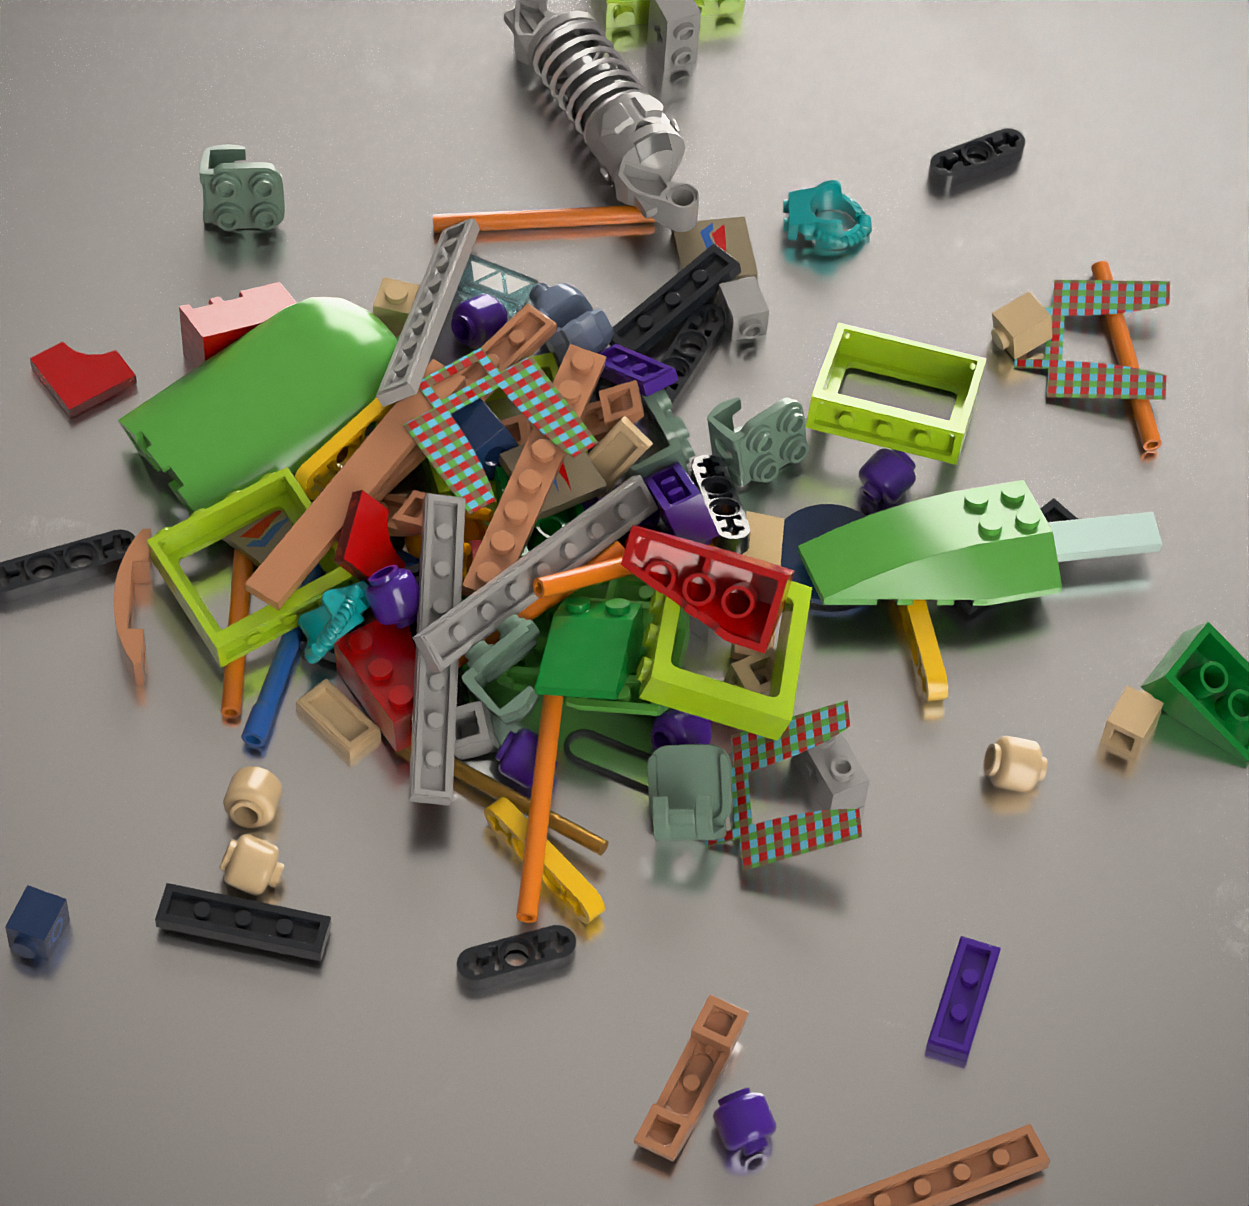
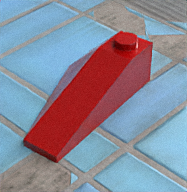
(719, 587)

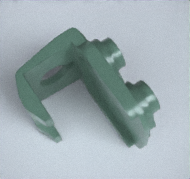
(240, 192)
(670, 434)
(762, 443)
(492, 661)
(689, 792)

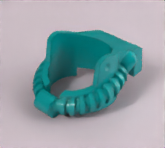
(826, 233)
(333, 619)

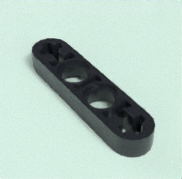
(691, 363)
(721, 504)
(60, 560)

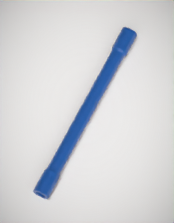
(263, 710)

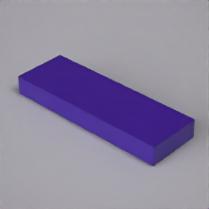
(627, 365)
(963, 998)

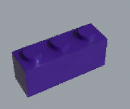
(681, 504)

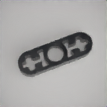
(985, 145)
(541, 937)

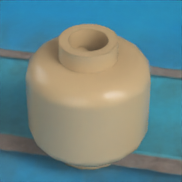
(1014, 764)
(252, 797)
(251, 864)

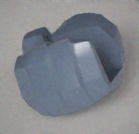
(574, 318)

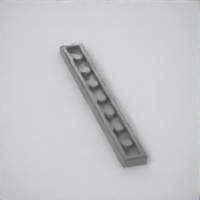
(428, 313)
(513, 589)
(436, 692)

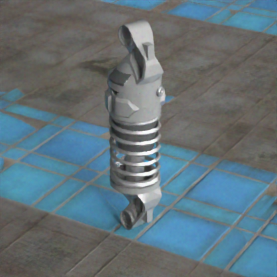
(609, 108)

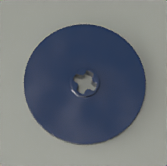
(807, 525)

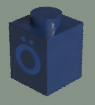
(37, 923)

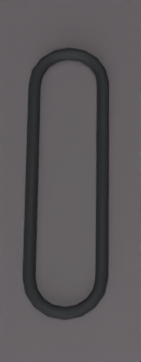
(571, 756)

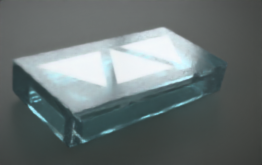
(504, 284)

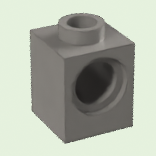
(743, 308)

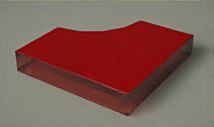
(81, 378)
(365, 538)

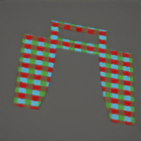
(1093, 379)
(527, 389)
(796, 833)

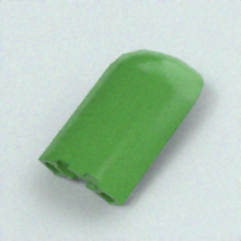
(263, 400)

